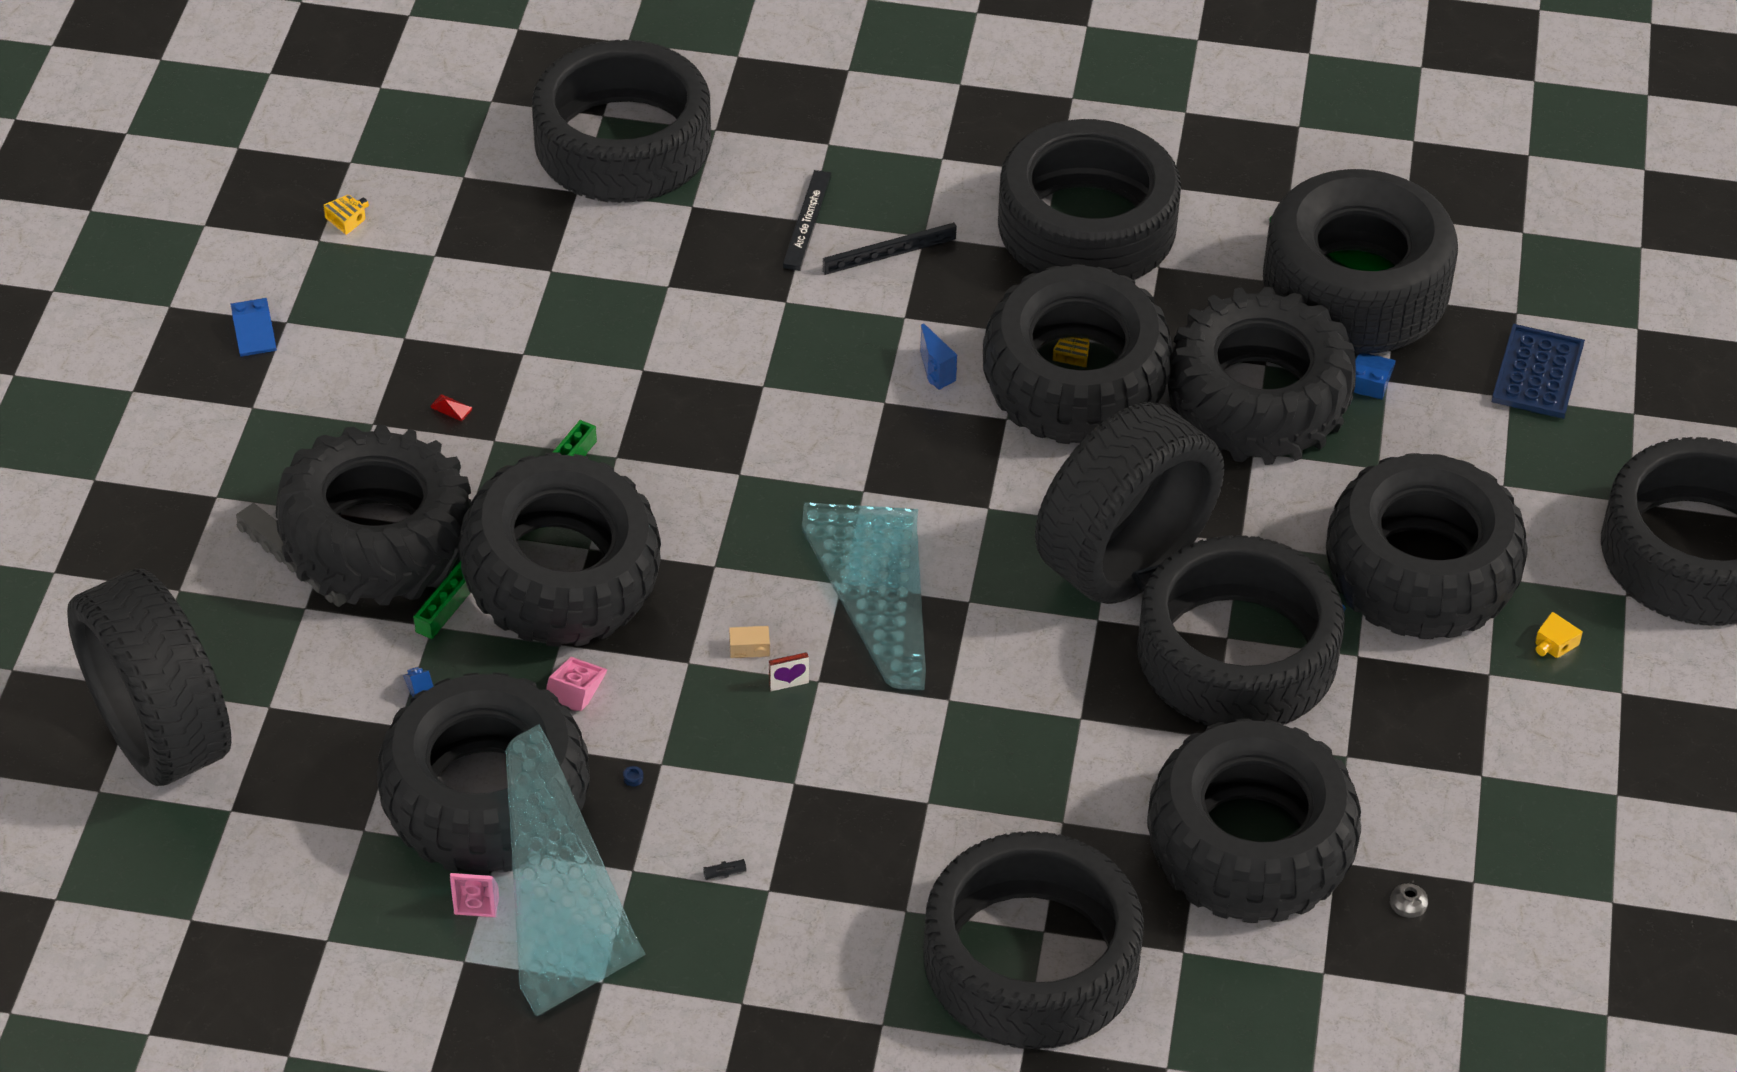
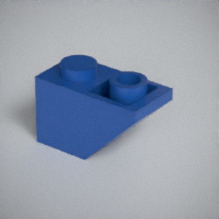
(418, 680)

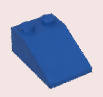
(253, 327)
(938, 359)
(1372, 375)

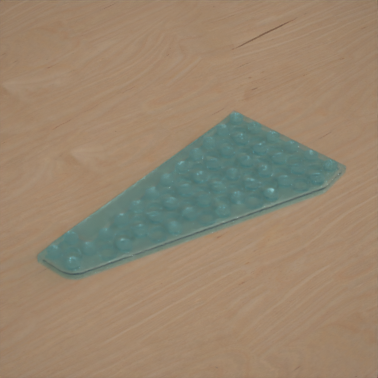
(876, 574)
(564, 900)

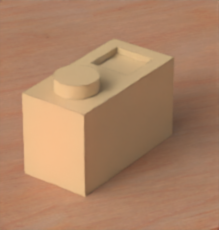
(749, 641)

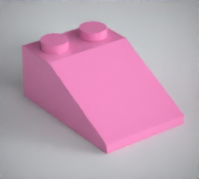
(575, 683)
(474, 895)

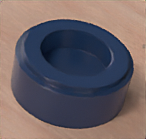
(633, 776)

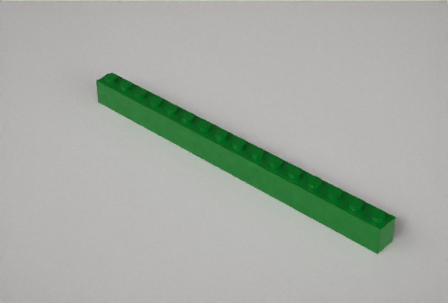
(454, 588)

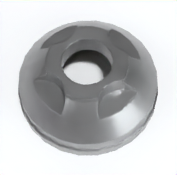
(1408, 906)

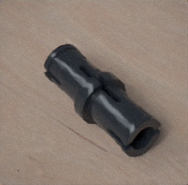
(738, 866)

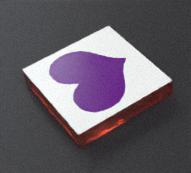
(788, 671)

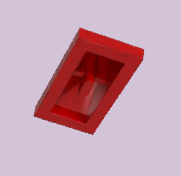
(451, 407)

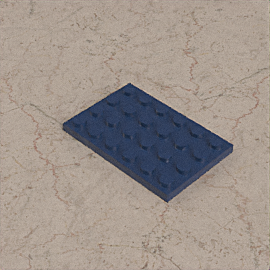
(1538, 371)

